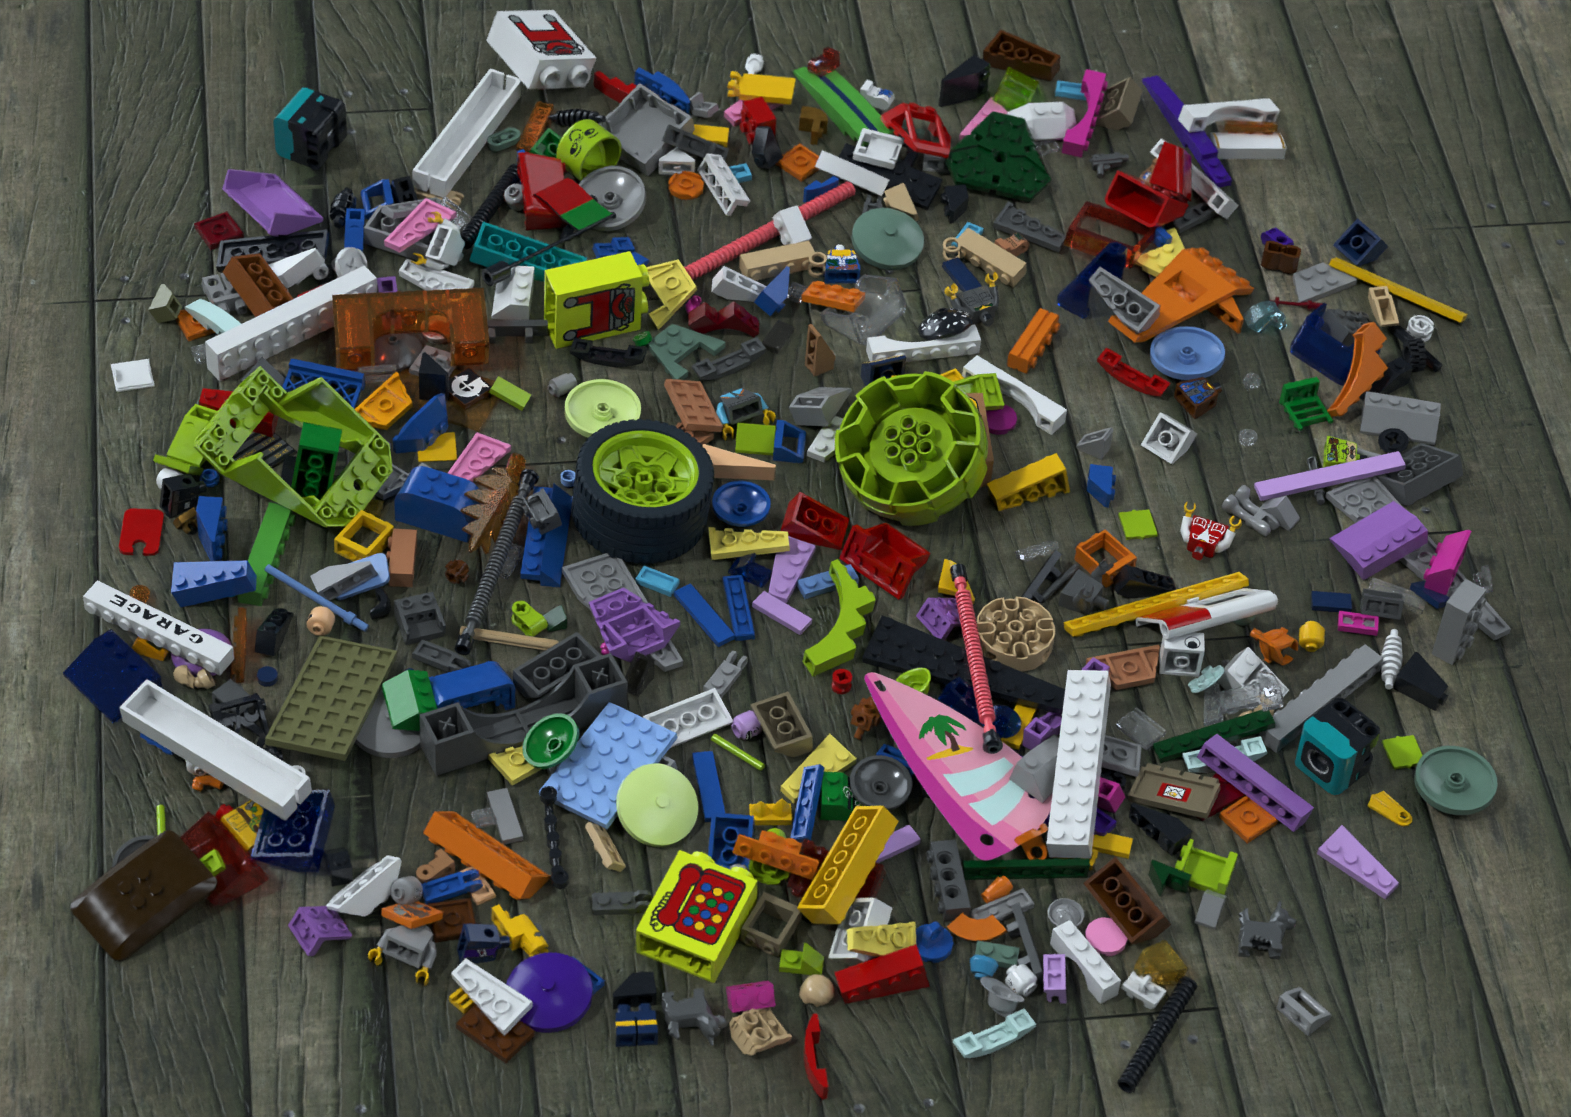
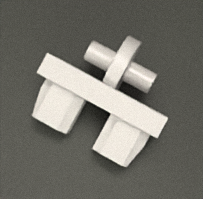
(1143, 989)

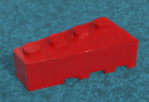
(216, 398)
(883, 976)

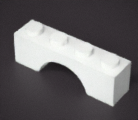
(1100, 978)

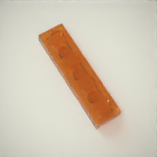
(240, 638)

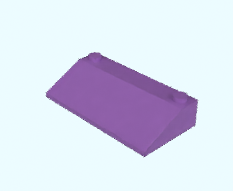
(270, 202)

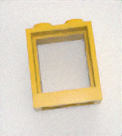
(354, 551)

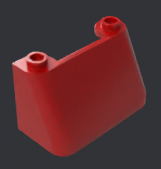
(535, 175)

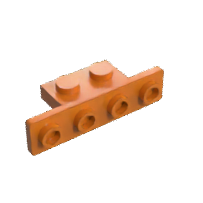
(776, 852)

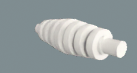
(1392, 658)

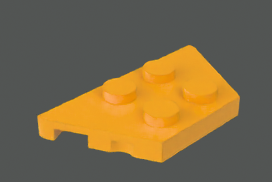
(386, 404)

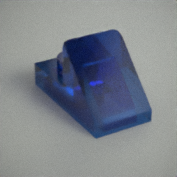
(750, 570)

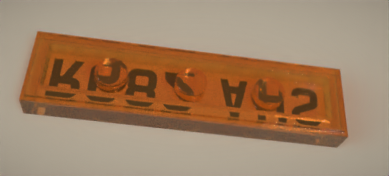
(535, 126)

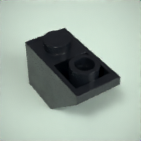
(955, 201)

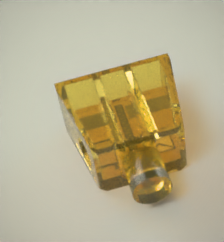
(1161, 964)

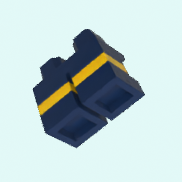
(627, 1022)

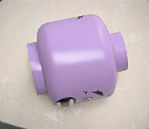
(746, 725)

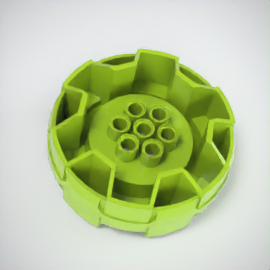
(935, 479)

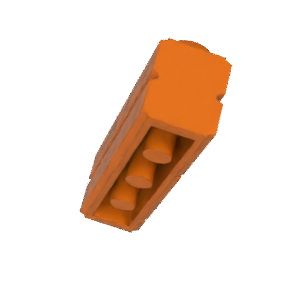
(1033, 341)

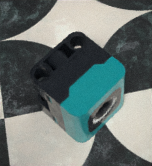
(310, 128)
(1337, 746)

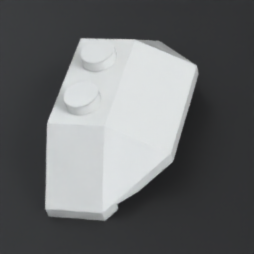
(1047, 119)
(367, 889)

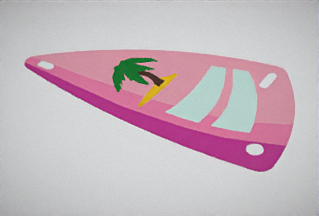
(957, 774)

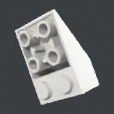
(1243, 671)

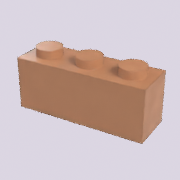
(402, 557)

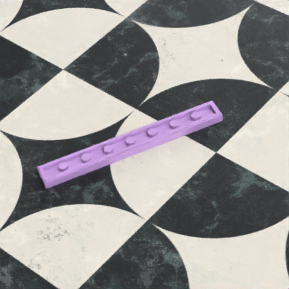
(1329, 476)

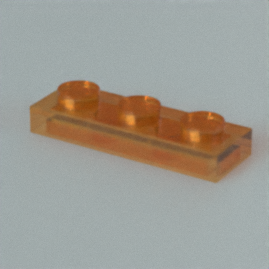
(1250, 127)

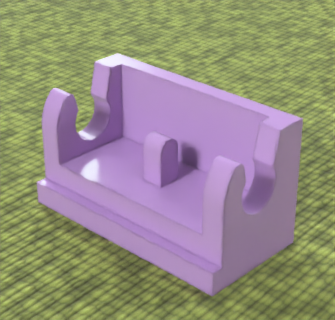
(1055, 976)

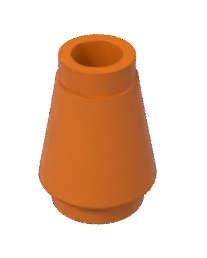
(998, 888)

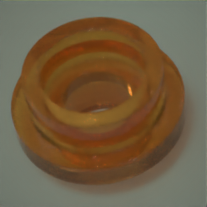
(140, 593)

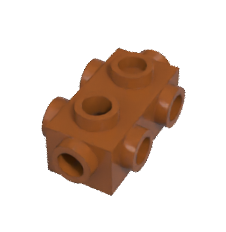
(865, 716)

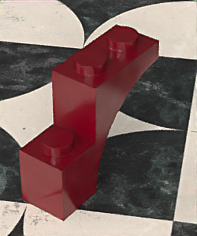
(733, 316)

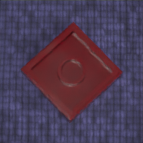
(217, 229)

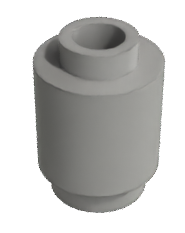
(562, 384)

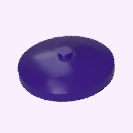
(557, 988)

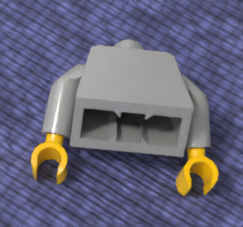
(409, 946)

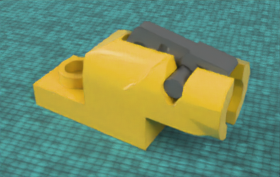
(521, 932)

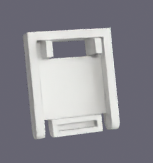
(882, 148)

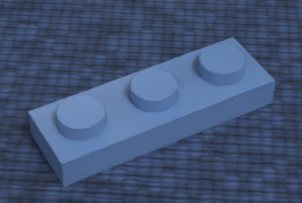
(821, 583)

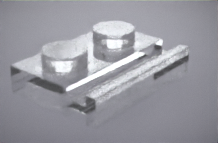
(1141, 728)

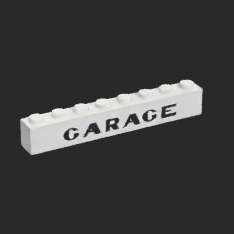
(158, 628)

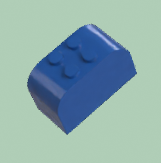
(434, 502)

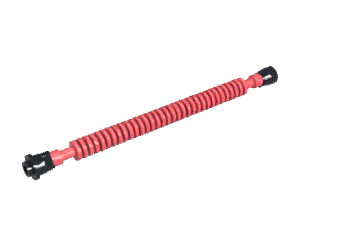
(992, 742)

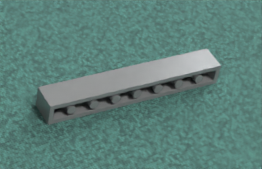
(1336, 683)

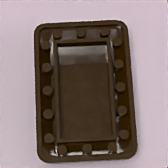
(143, 895)

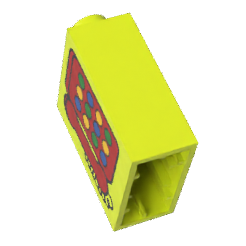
(697, 915)

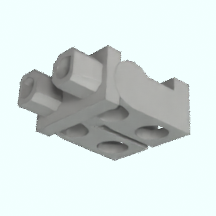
(223, 294)

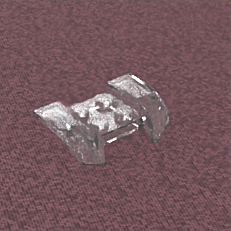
(1264, 693)

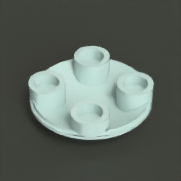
(1207, 679)

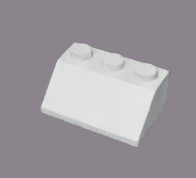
(514, 295)
(860, 914)

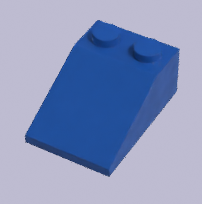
(723, 837)

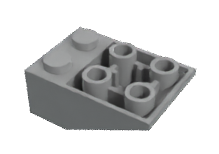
(818, 405)

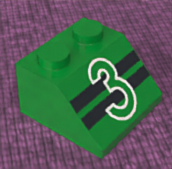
(836, 797)

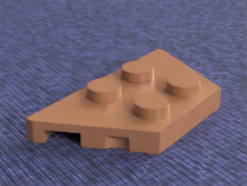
(1131, 666)

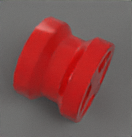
(843, 686)

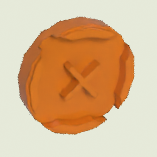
(1032, 839)

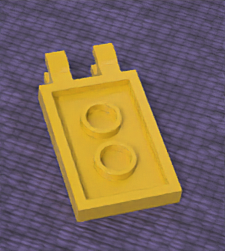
(771, 88)

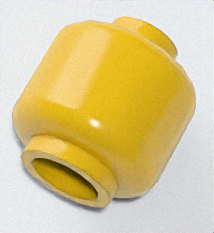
(1311, 635)

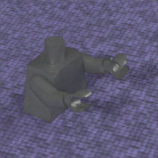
(1085, 592)

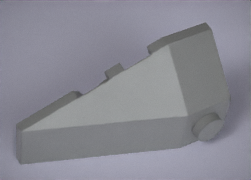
(1127, 303)
(1037, 769)

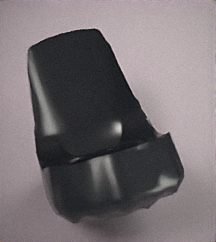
(383, 607)

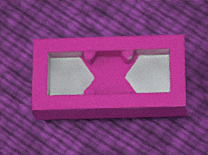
(1358, 623)

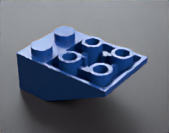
(211, 525)

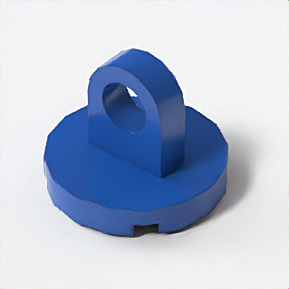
(933, 942)

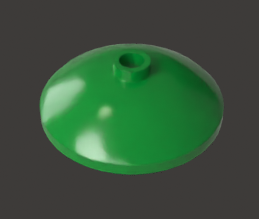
(550, 741)

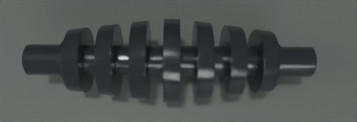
(572, 116)

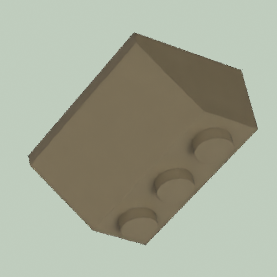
(1119, 105)
(783, 725)

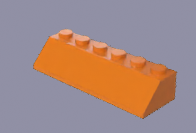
(485, 854)

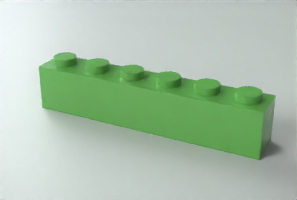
(267, 550)

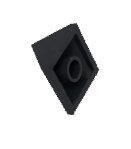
(432, 379)

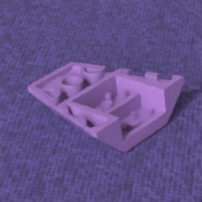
(631, 624)

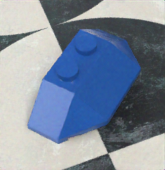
(423, 427)

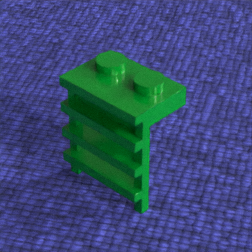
(1304, 395)

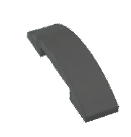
(692, 143)
(731, 363)

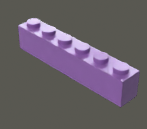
(1255, 782)

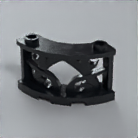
(247, 721)

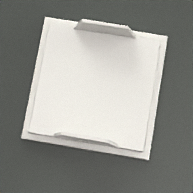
(132, 375)

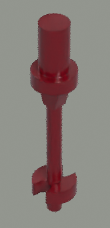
(1308, 305)

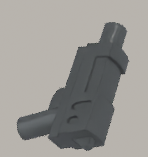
(1104, 162)

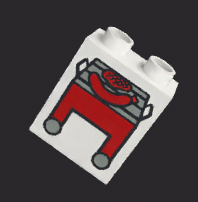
(541, 49)

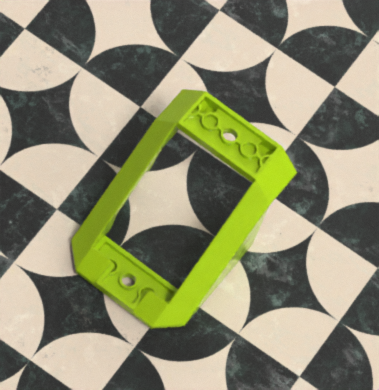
(312, 404)

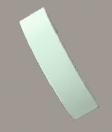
(1252, 748)
(996, 1037)

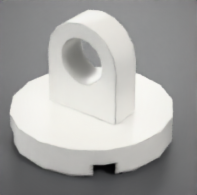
(348, 260)

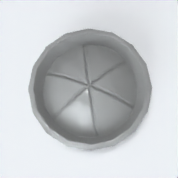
(1065, 910)

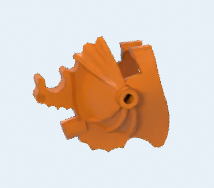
(1273, 643)

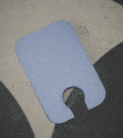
(381, 566)

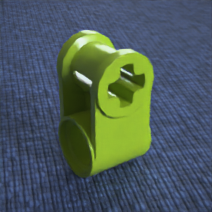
(528, 619)

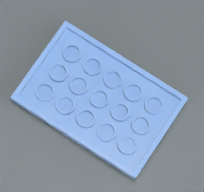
(603, 759)

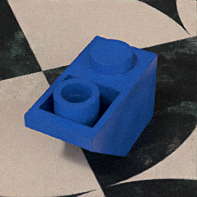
(1100, 483)

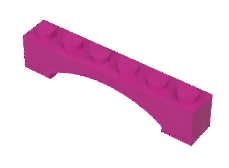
(1076, 139)

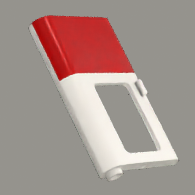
(1211, 611)

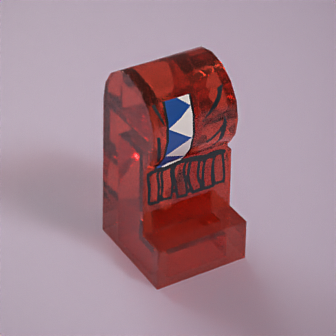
(824, 63)

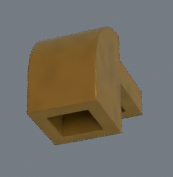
(813, 121)

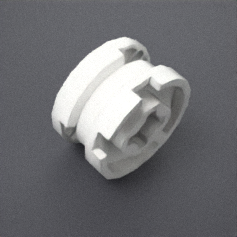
(1420, 327)

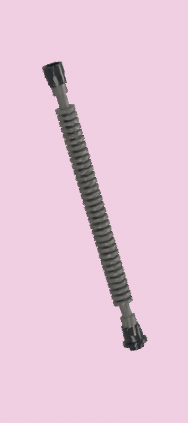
(475, 615)

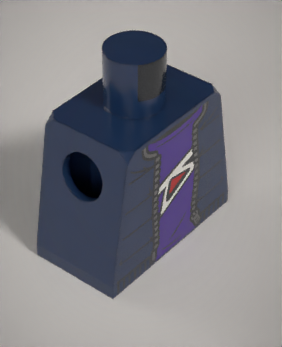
(480, 943)

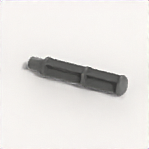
(1319, 493)

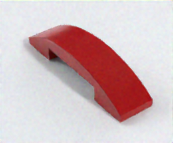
(1131, 377)
(816, 1076)

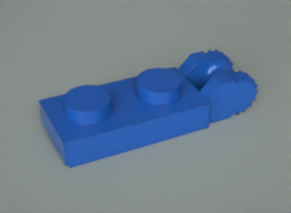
(451, 886)

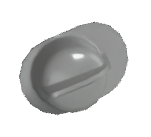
(1000, 996)

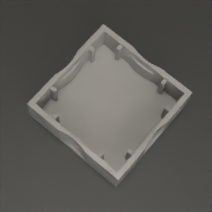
(641, 126)

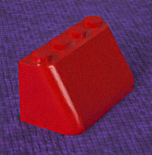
(1142, 202)

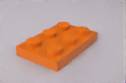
(833, 296)

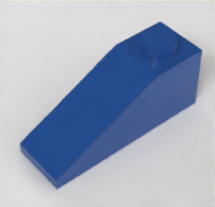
(774, 295)

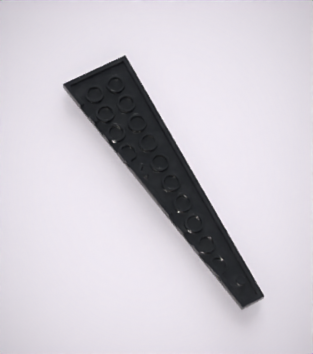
(907, 648)

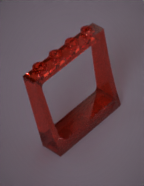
(1093, 243)

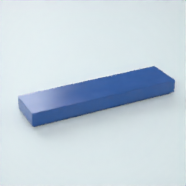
(738, 607)
(704, 615)
(708, 784)
(807, 803)

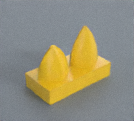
(771, 814)

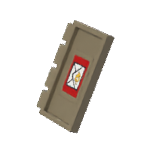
(1175, 791)

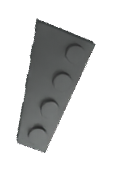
(1016, 221)

